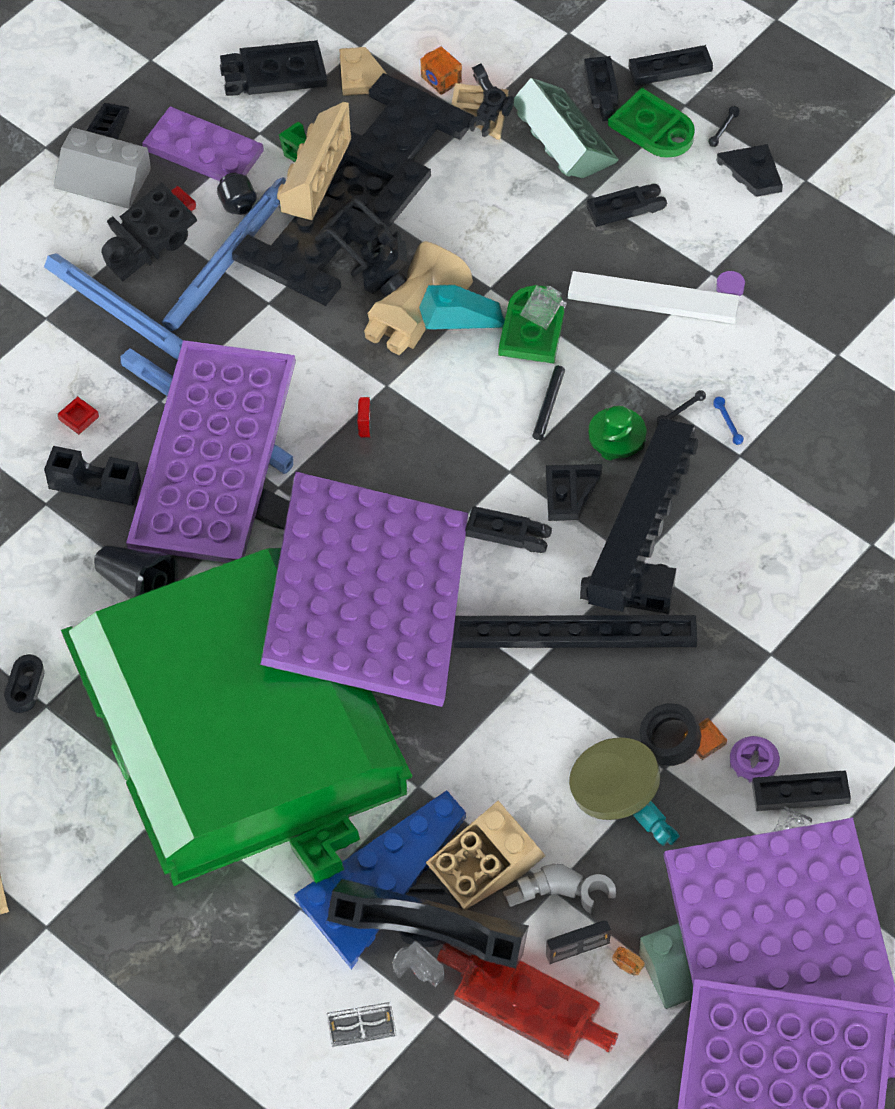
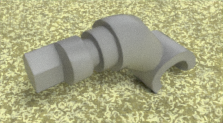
(562, 881)

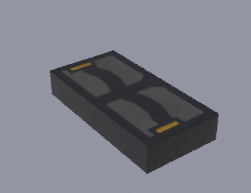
(578, 941)

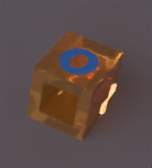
(441, 70)

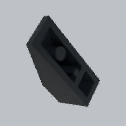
(652, 592)

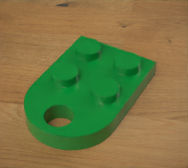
(653, 124)
(526, 339)

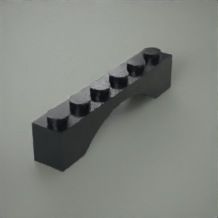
(377, 908)

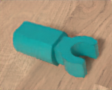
(654, 821)

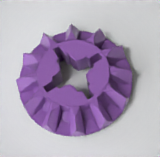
(745, 748)

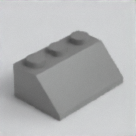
(102, 168)

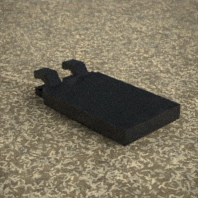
(273, 68)

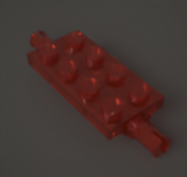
(528, 1003)

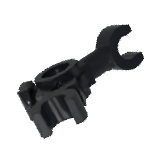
(493, 102)

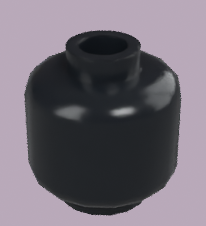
(236, 193)

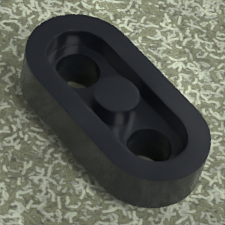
(24, 686)

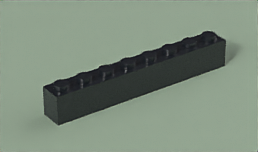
(642, 515)

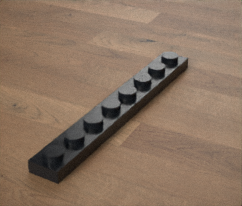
(575, 631)

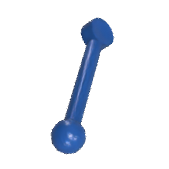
(719, 403)

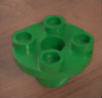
(617, 432)

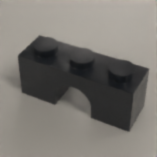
(71, 474)

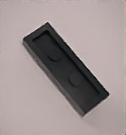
(670, 65)
(801, 790)

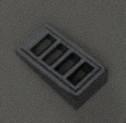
(108, 125)

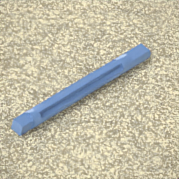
(222, 258)
(114, 304)
(162, 381)

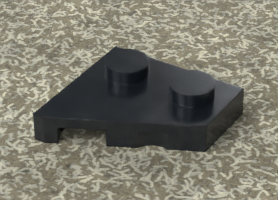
(753, 168)
(569, 489)

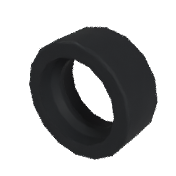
(665, 713)

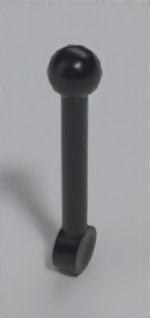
(733, 113)
(700, 395)

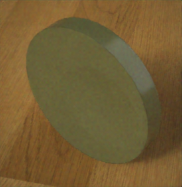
(614, 778)

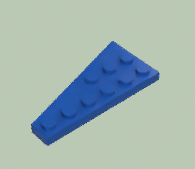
(388, 863)

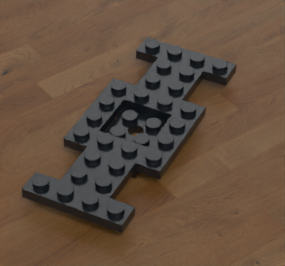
(380, 168)

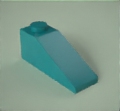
(459, 309)

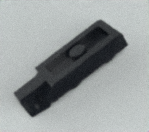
(602, 85)

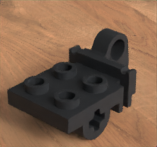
(146, 229)

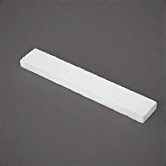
(653, 297)

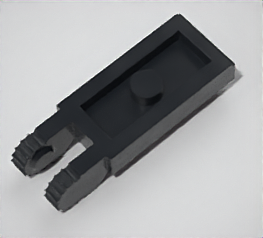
(626, 204)
(507, 529)

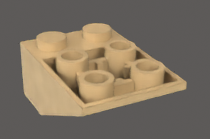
(485, 856)

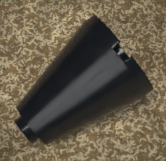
(136, 569)

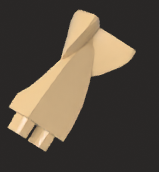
(399, 312)

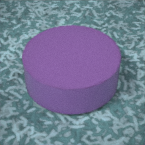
(730, 283)

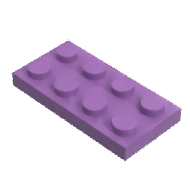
(201, 145)

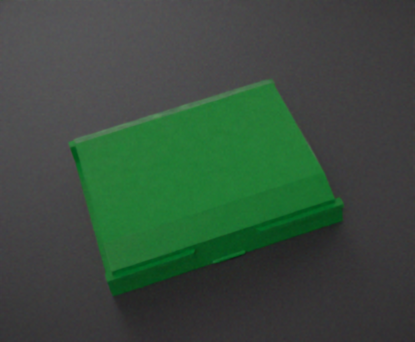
(213, 741)

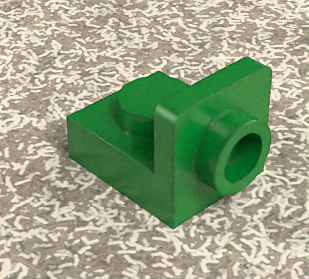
(291, 140)

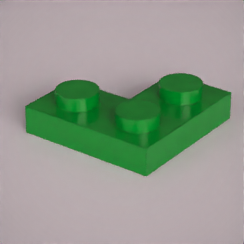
(318, 847)

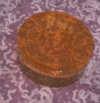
(628, 961)

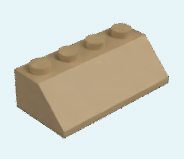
(316, 162)

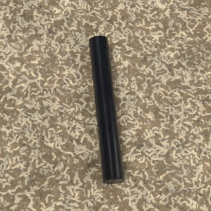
(548, 403)

